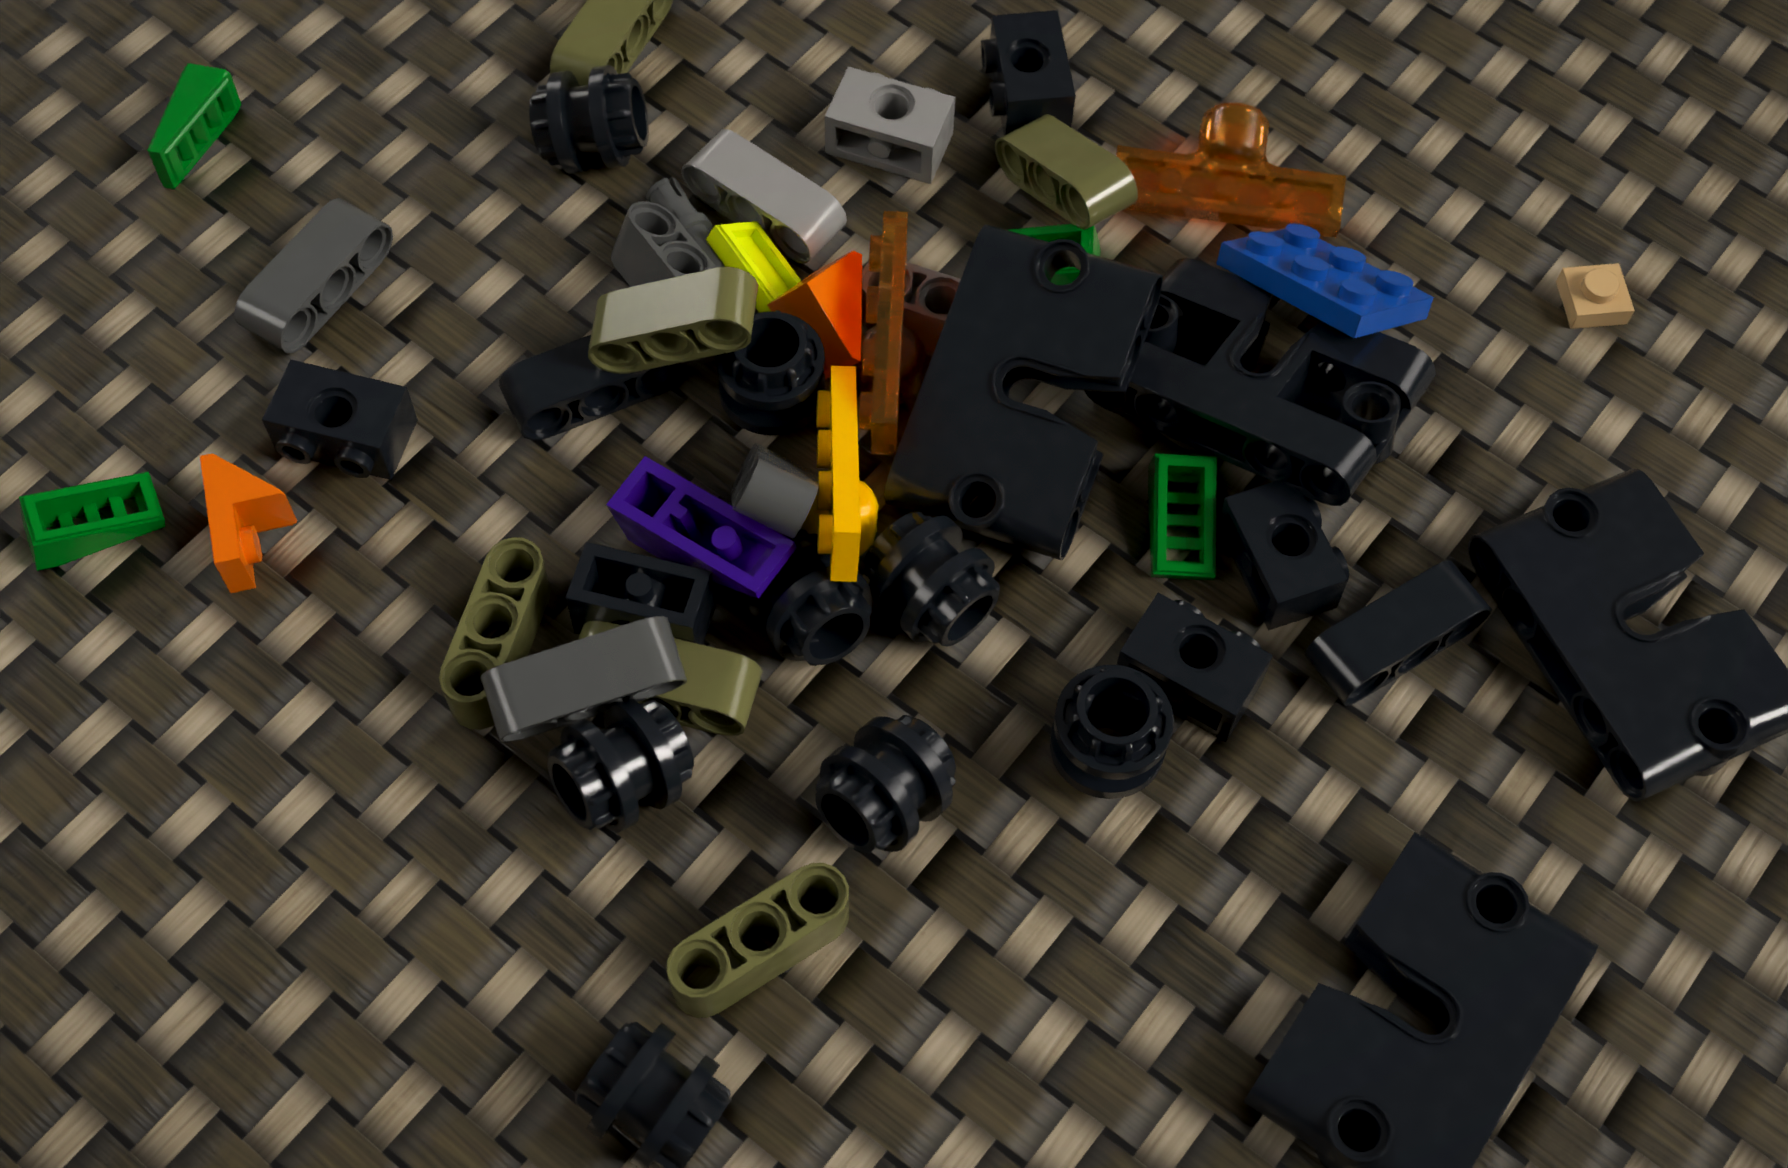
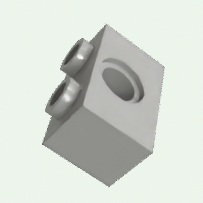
(889, 124)

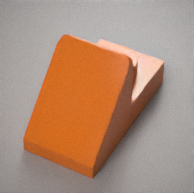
(237, 510)

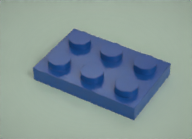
(1325, 280)

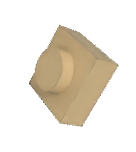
(1595, 296)

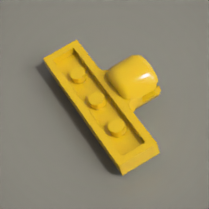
(844, 505)

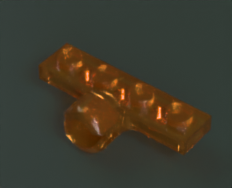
(1233, 179)
(890, 353)

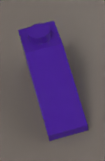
(697, 529)

